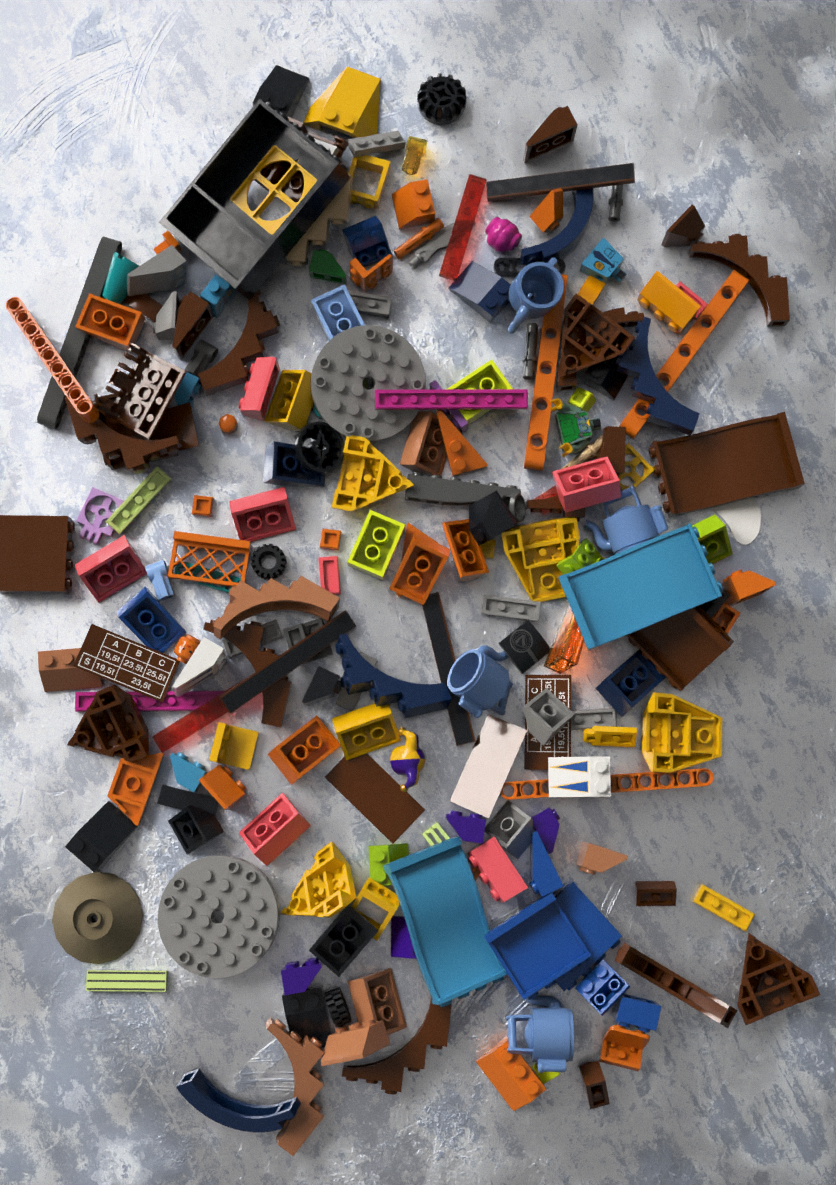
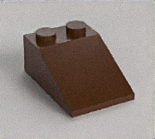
(553, 133)
(192, 319)

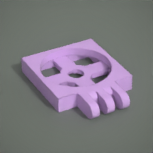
(94, 529)

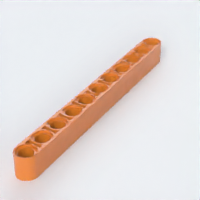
(634, 778)

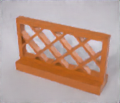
(208, 543)

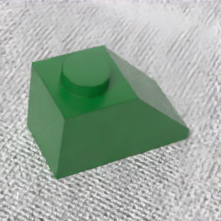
(325, 267)

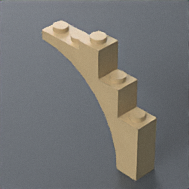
(318, 233)

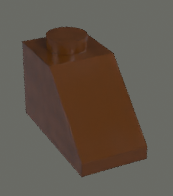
(594, 1084)

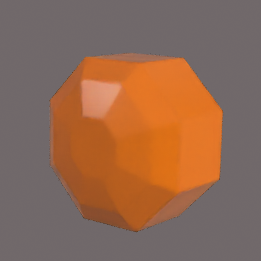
(228, 424)

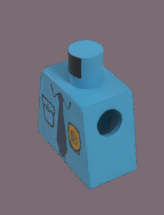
(604, 263)
(218, 294)

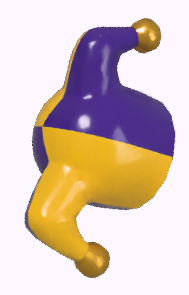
(408, 759)

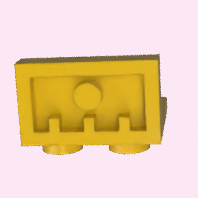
(233, 746)

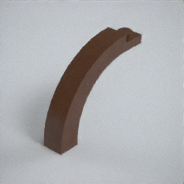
(618, 315)

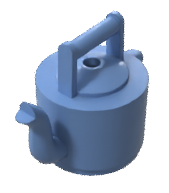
(539, 282)
(628, 524)
(480, 681)
(547, 1034)

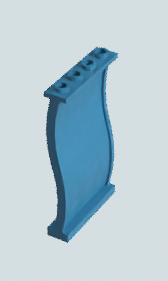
(640, 586)
(445, 921)

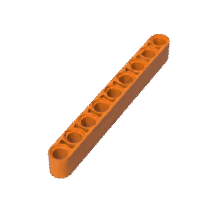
(52, 360)

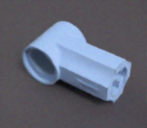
(158, 575)

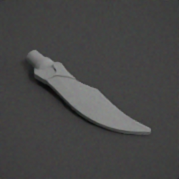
(437, 242)

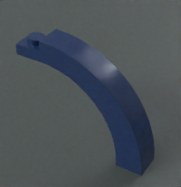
(568, 237)
(231, 1112)

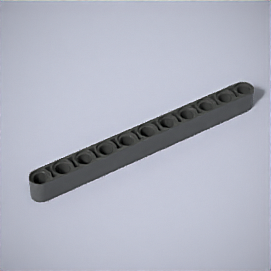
(76, 340)

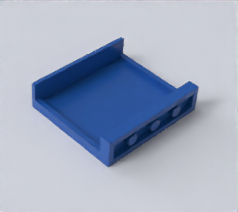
(591, 927)
(537, 946)

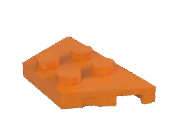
(134, 784)

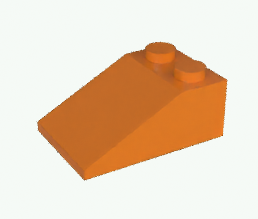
(110, 322)
(419, 568)
(304, 750)

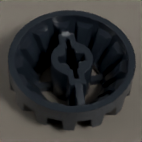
(438, 104)
(324, 450)

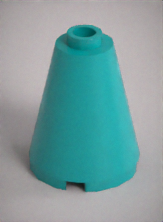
(116, 282)

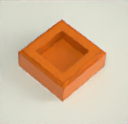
(202, 506)
(330, 539)

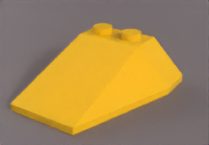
(348, 105)
(535, 552)
(678, 734)

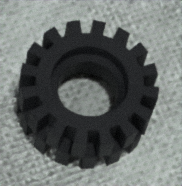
(268, 550)
(337, 1007)

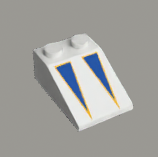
(201, 666)
(579, 777)

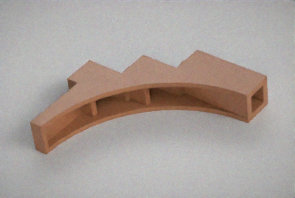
(274, 596)
(307, 1084)

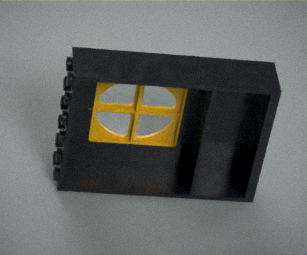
(214, 209)

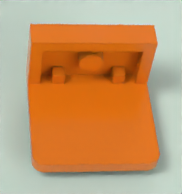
(370, 278)
(623, 1047)

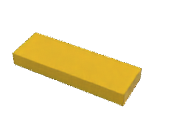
(723, 908)

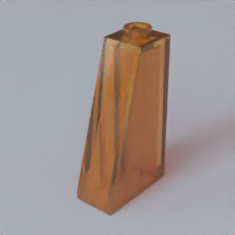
(566, 645)

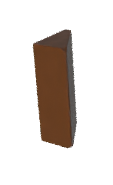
(655, 893)

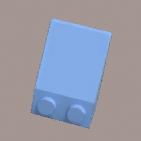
(336, 311)

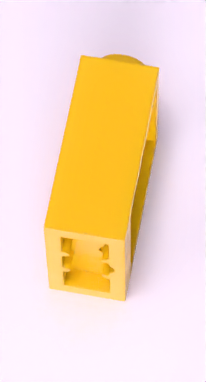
(372, 164)
(389, 901)

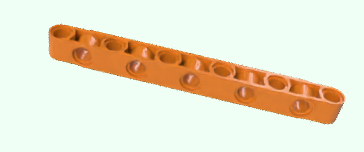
(690, 344)
(544, 385)

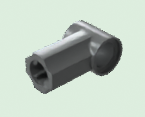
(203, 355)

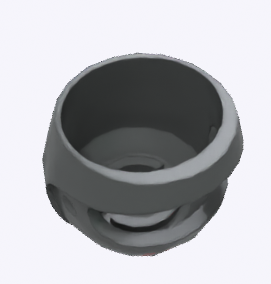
(516, 506)

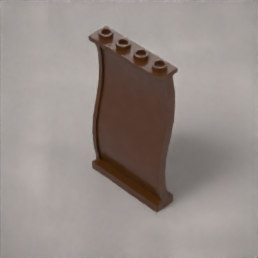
(726, 464)

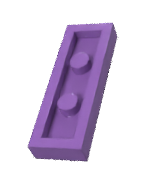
(457, 418)

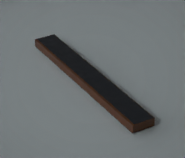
(567, 181)
(444, 660)
(286, 662)

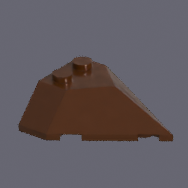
(589, 337)
(113, 726)
(770, 982)

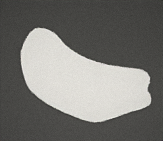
(742, 518)

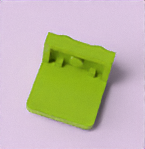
(583, 556)

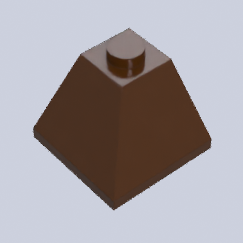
(685, 229)

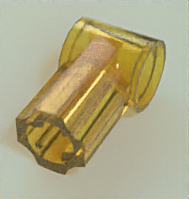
(414, 152)

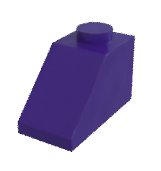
(547, 827)

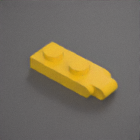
(611, 736)

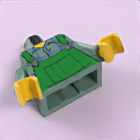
(573, 427)

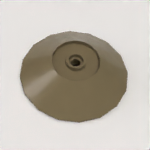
(117, 915)

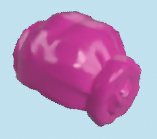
(502, 235)

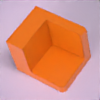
(168, 241)

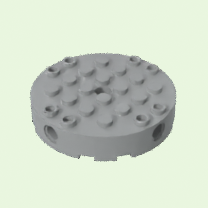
(339, 377)
(189, 920)

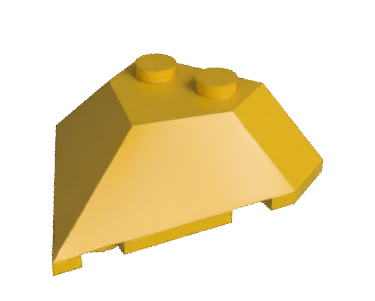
(365, 476)
(324, 887)

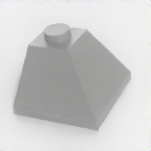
(167, 318)
(546, 716)
(511, 829)

